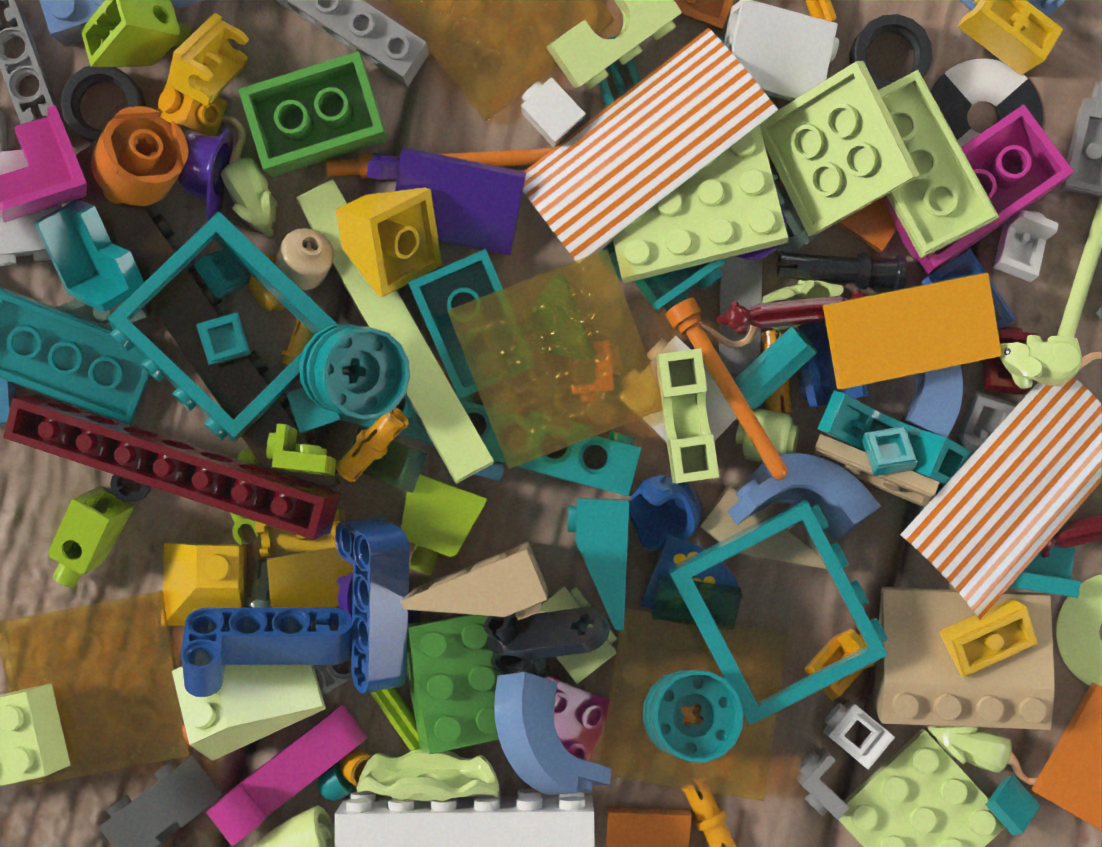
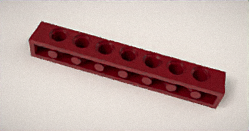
(172, 466)

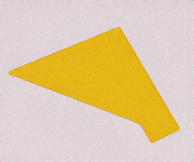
(306, 579)

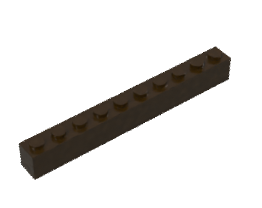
(184, 305)

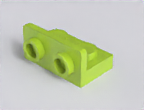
(297, 457)

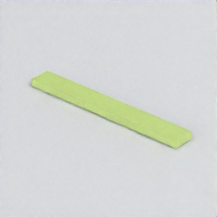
(428, 386)

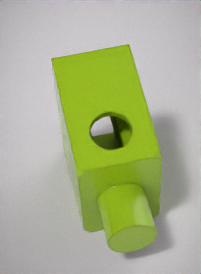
(132, 33)
(438, 520)
(87, 534)

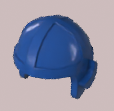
(664, 510)

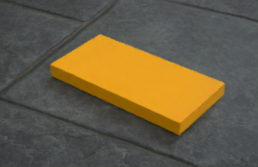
(912, 330)

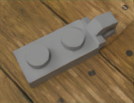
(1086, 148)

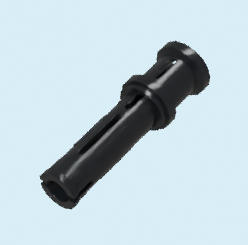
(861, 270)

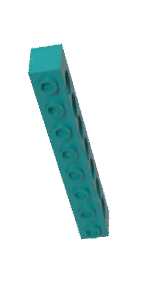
(613, 476)

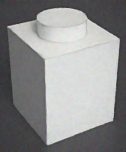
(551, 111)

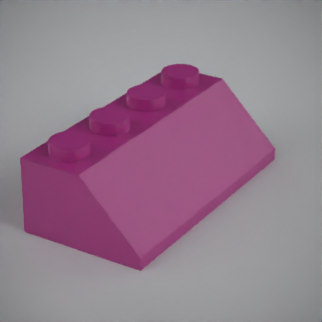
(1015, 169)

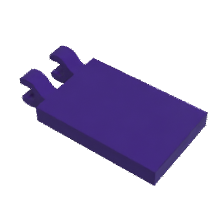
(471, 200)

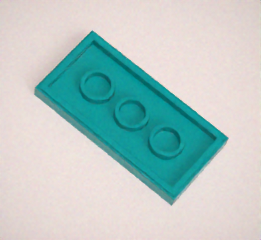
(68, 358)

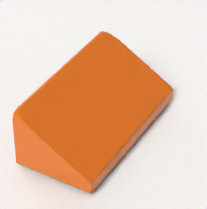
(647, 827)

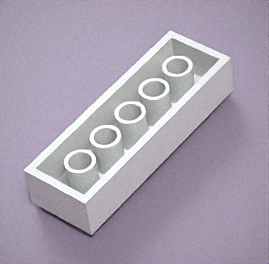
(466, 821)

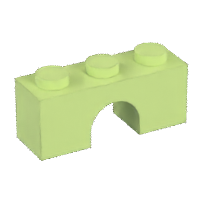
(586, 55)
(685, 416)

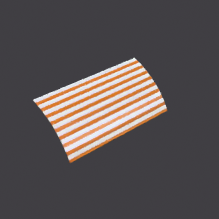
(645, 144)
(1013, 493)

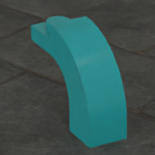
(849, 420)

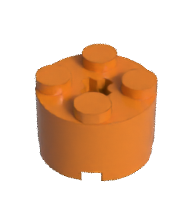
(138, 156)

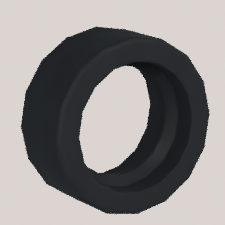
(899, 25)
(83, 80)

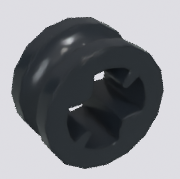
(134, 496)

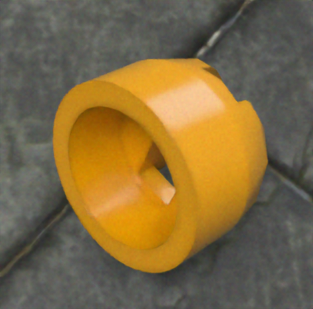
(353, 765)

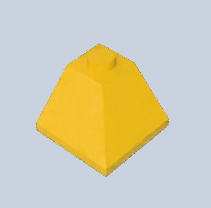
(390, 237)
(203, 578)

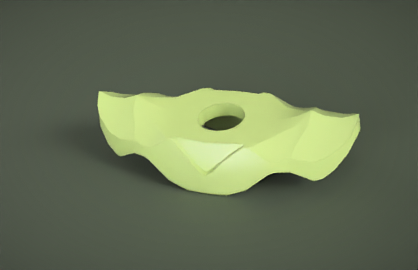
(428, 776)

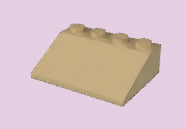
(491, 587)
(922, 684)

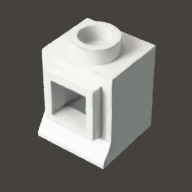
(839, 722)

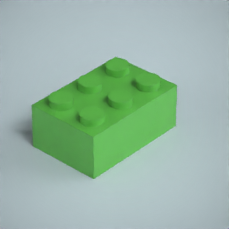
(313, 114)
(451, 682)

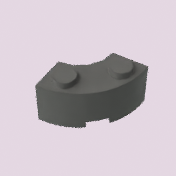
(163, 808)

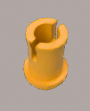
(298, 341)

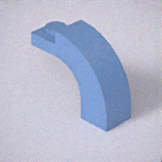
(936, 400)
(816, 480)
(530, 740)

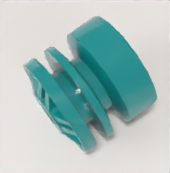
(376, 376)
(716, 709)

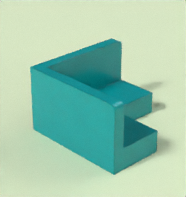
(86, 258)

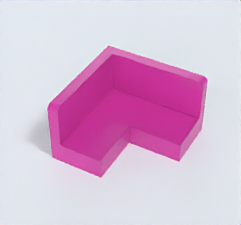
(51, 173)

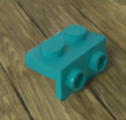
(672, 287)

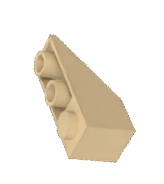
(780, 546)

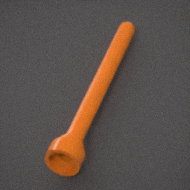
(687, 319)

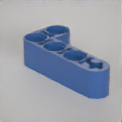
(379, 584)
(260, 638)

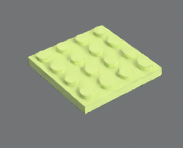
(709, 217)

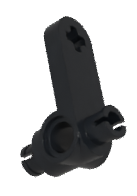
(529, 642)

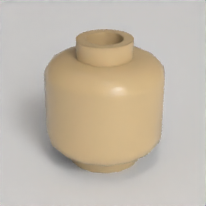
(305, 257)

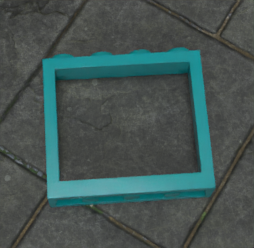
(160, 366)
(850, 592)

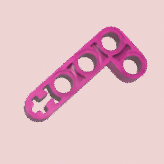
(286, 774)

